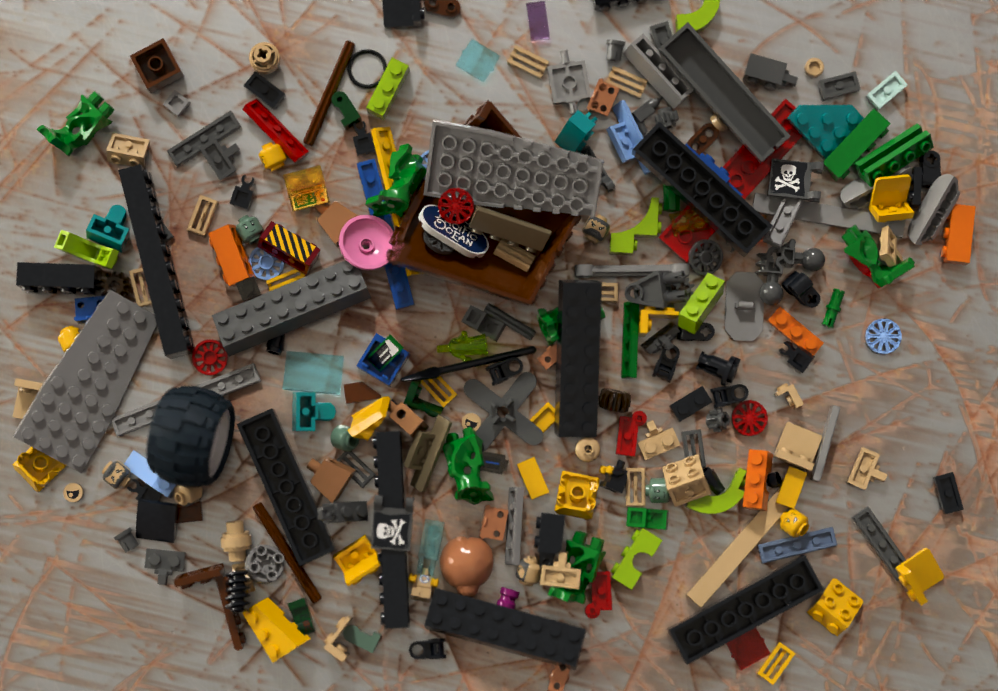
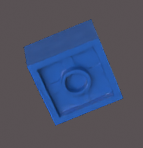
(390, 371)

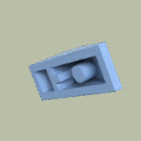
(140, 468)

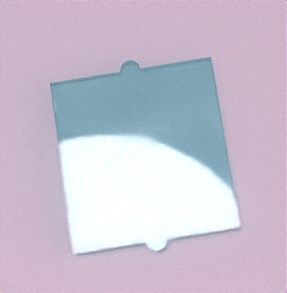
(477, 60)

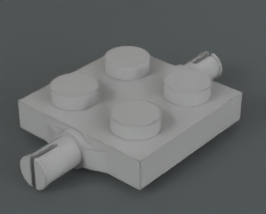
(569, 82)

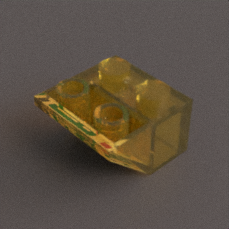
(306, 188)

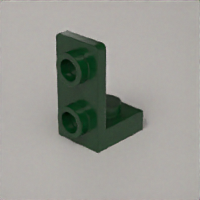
(414, 402)

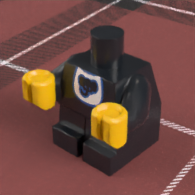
(615, 477)

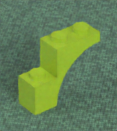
(624, 242)

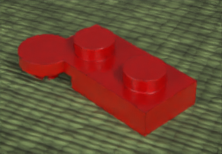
(628, 433)
(600, 595)

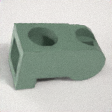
(359, 638)

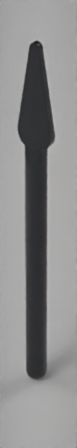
(435, 372)

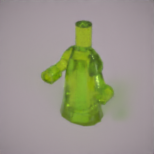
(465, 345)

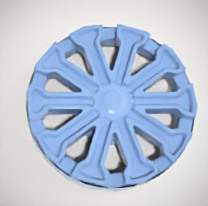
(266, 263)
(883, 336)

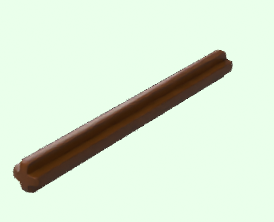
(330, 89)
(288, 554)

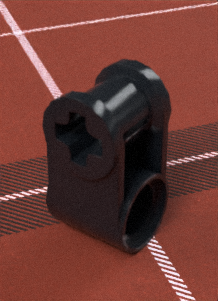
(931, 171)
(687, 336)
(666, 364)
(503, 370)
(727, 395)
(429, 649)

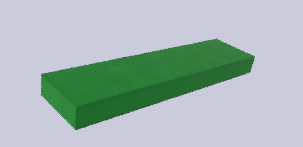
(630, 340)

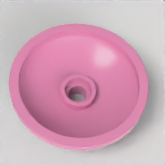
(365, 231)

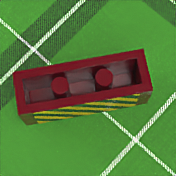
(289, 247)

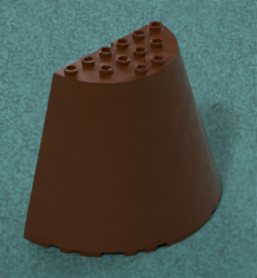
(489, 272)

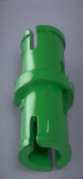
(833, 308)

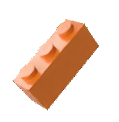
(958, 235)
(231, 254)

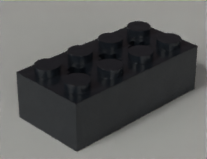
(58, 277)

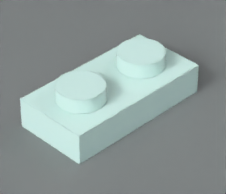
(886, 90)

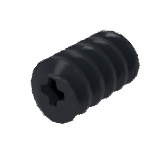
(237, 591)

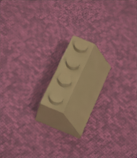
(508, 228)

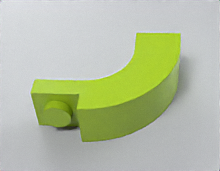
(699, 19)
(86, 250)
(723, 502)

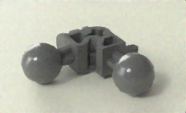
(771, 292)

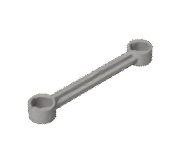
(590, 270)

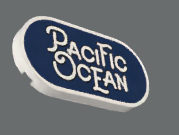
(454, 235)

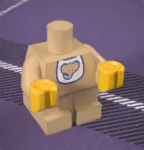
(422, 586)

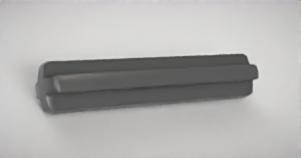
(509, 321)

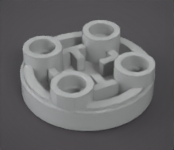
(264, 564)

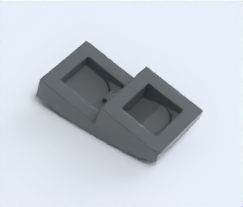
(483, 323)

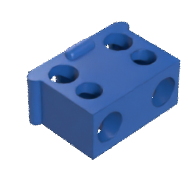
(89, 308)

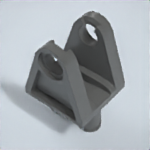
(656, 289)

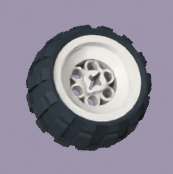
(190, 436)

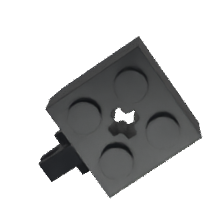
(550, 537)

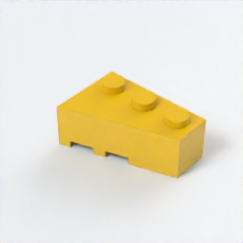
(273, 629)

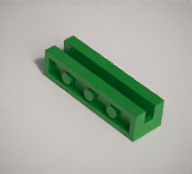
(855, 144)
(894, 154)

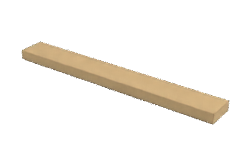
(736, 552)

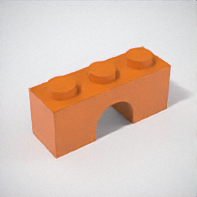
(755, 489)

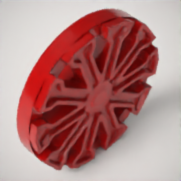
(456, 205)
(209, 357)
(749, 418)

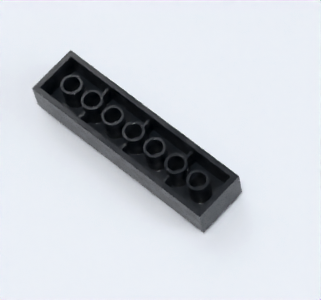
(701, 189)
(578, 358)
(286, 486)
(745, 609)
(505, 629)

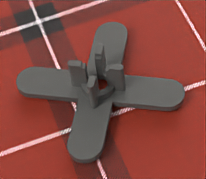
(512, 400)

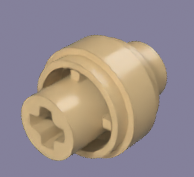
(263, 50)
(236, 540)

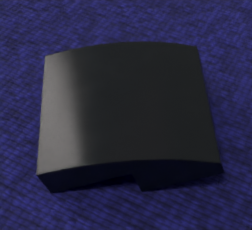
(156, 520)

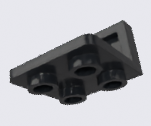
(402, 13)

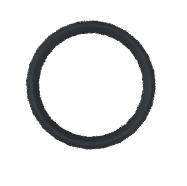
(353, 58)

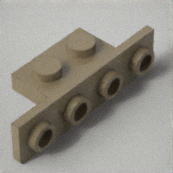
(426, 451)

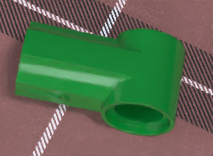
(671, 201)

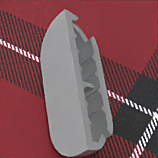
(858, 193)
(934, 209)

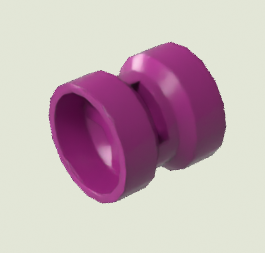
(508, 598)

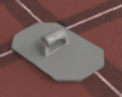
(744, 306)

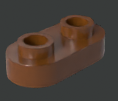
(441, 8)
(702, 140)

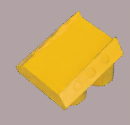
(369, 418)
(37, 468)
(577, 495)

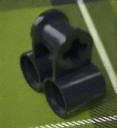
(800, 287)

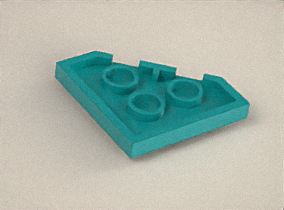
(825, 125)

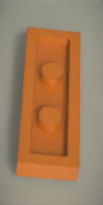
(794, 331)

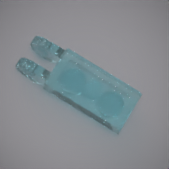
(430, 544)

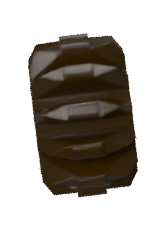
(118, 279)
(614, 400)

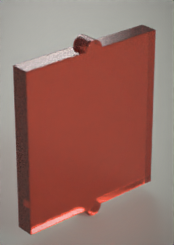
(748, 648)

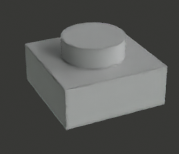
(176, 103)

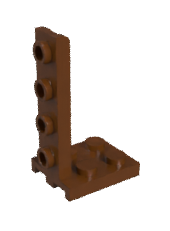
(204, 576)

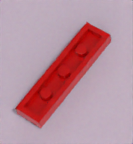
(275, 130)

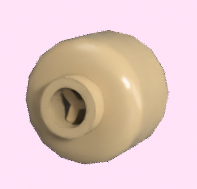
(581, 453)

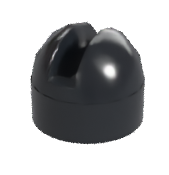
(774, 480)

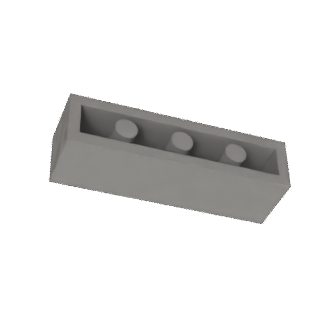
(658, 71)

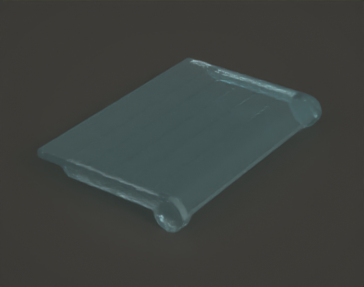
(313, 372)

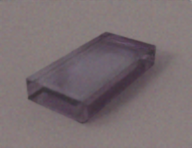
(537, 21)

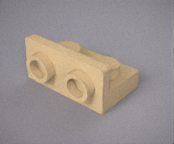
(127, 150)

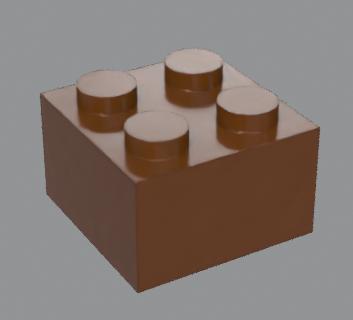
(157, 66)

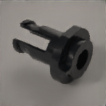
(719, 367)

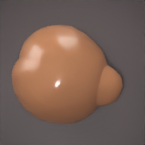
(466, 564)

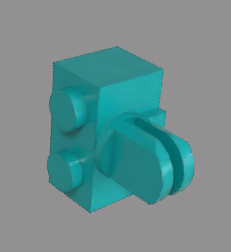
(576, 132)
(110, 230)
(307, 411)

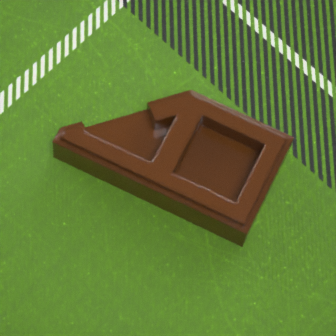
(359, 392)

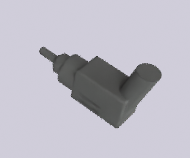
(644, 112)

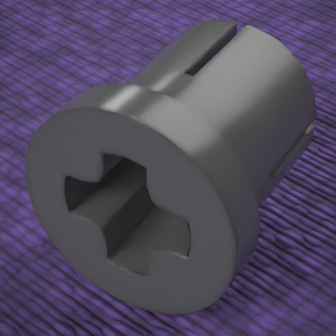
(614, 50)
(126, 540)

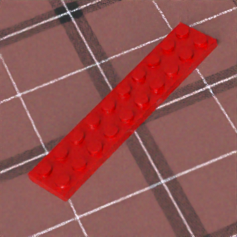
(745, 176)

